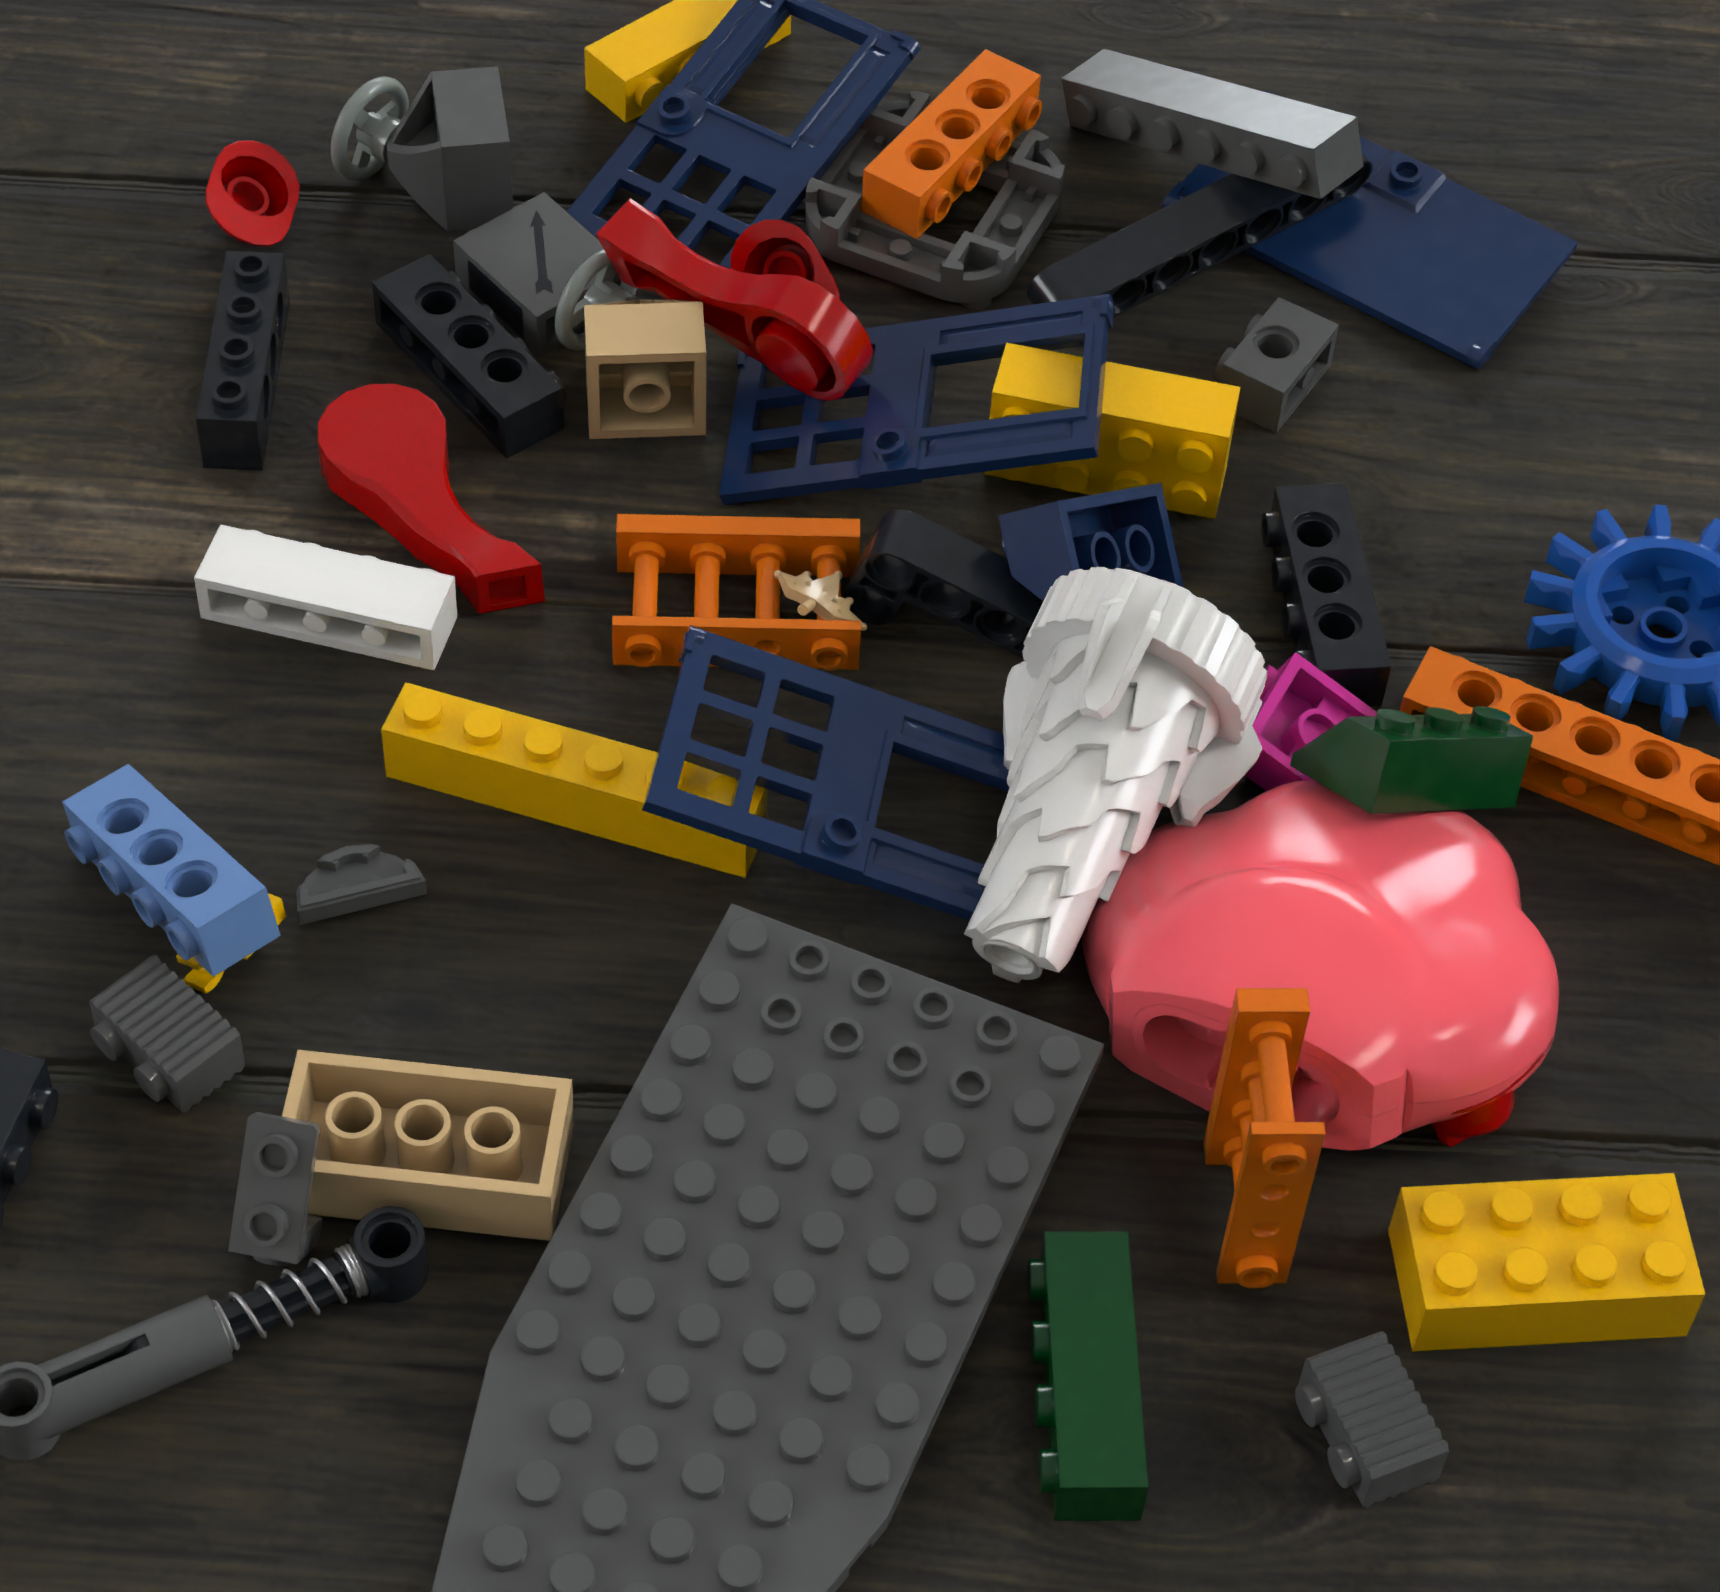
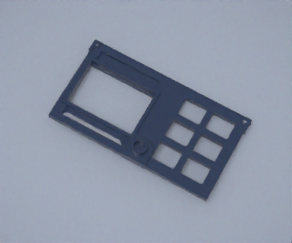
(692, 124)
(896, 428)
(848, 778)

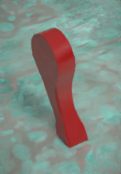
(773, 318)
(391, 461)

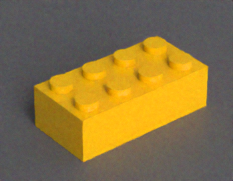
(1150, 427)
(1544, 1262)

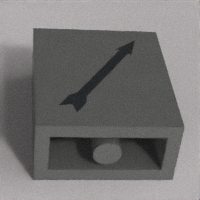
(523, 265)

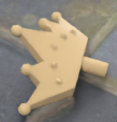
(818, 595)

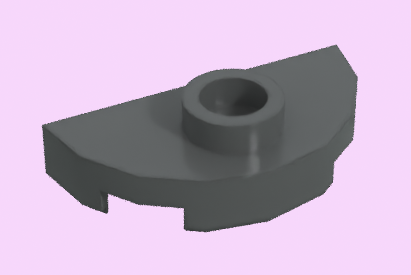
(356, 880)

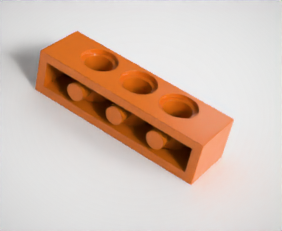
(951, 144)

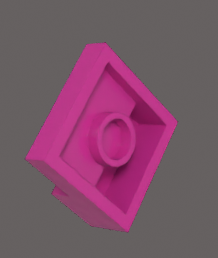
(1295, 710)

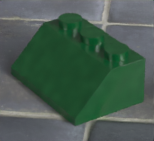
(1420, 760)

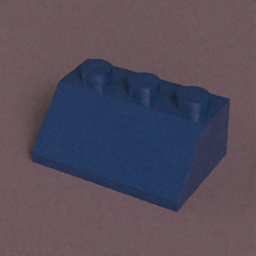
(1096, 530)

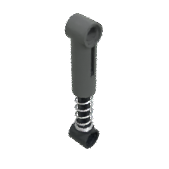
(202, 1335)

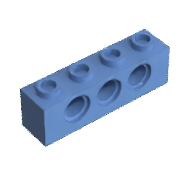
(170, 870)

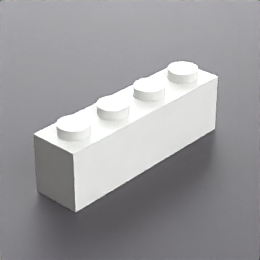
(326, 596)

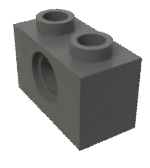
(1278, 362)

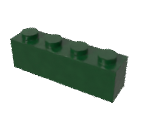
(1090, 1377)

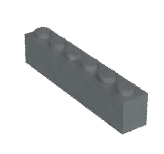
(1214, 122)

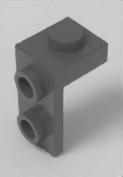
(276, 1191)

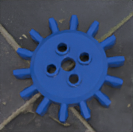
(1643, 585)

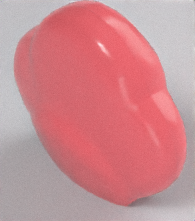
(1395, 922)

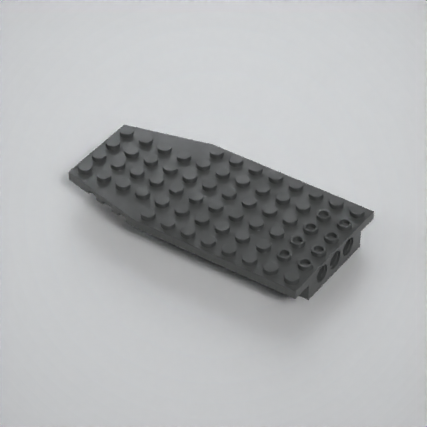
(762, 1279)

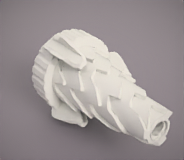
(1118, 710)

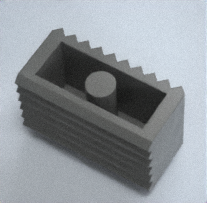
(166, 1034)
(1371, 1419)

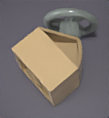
(639, 356)

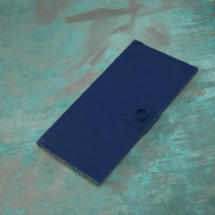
(1417, 254)

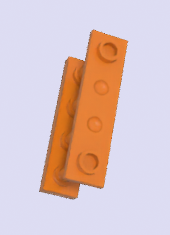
(734, 547)
(1258, 1137)

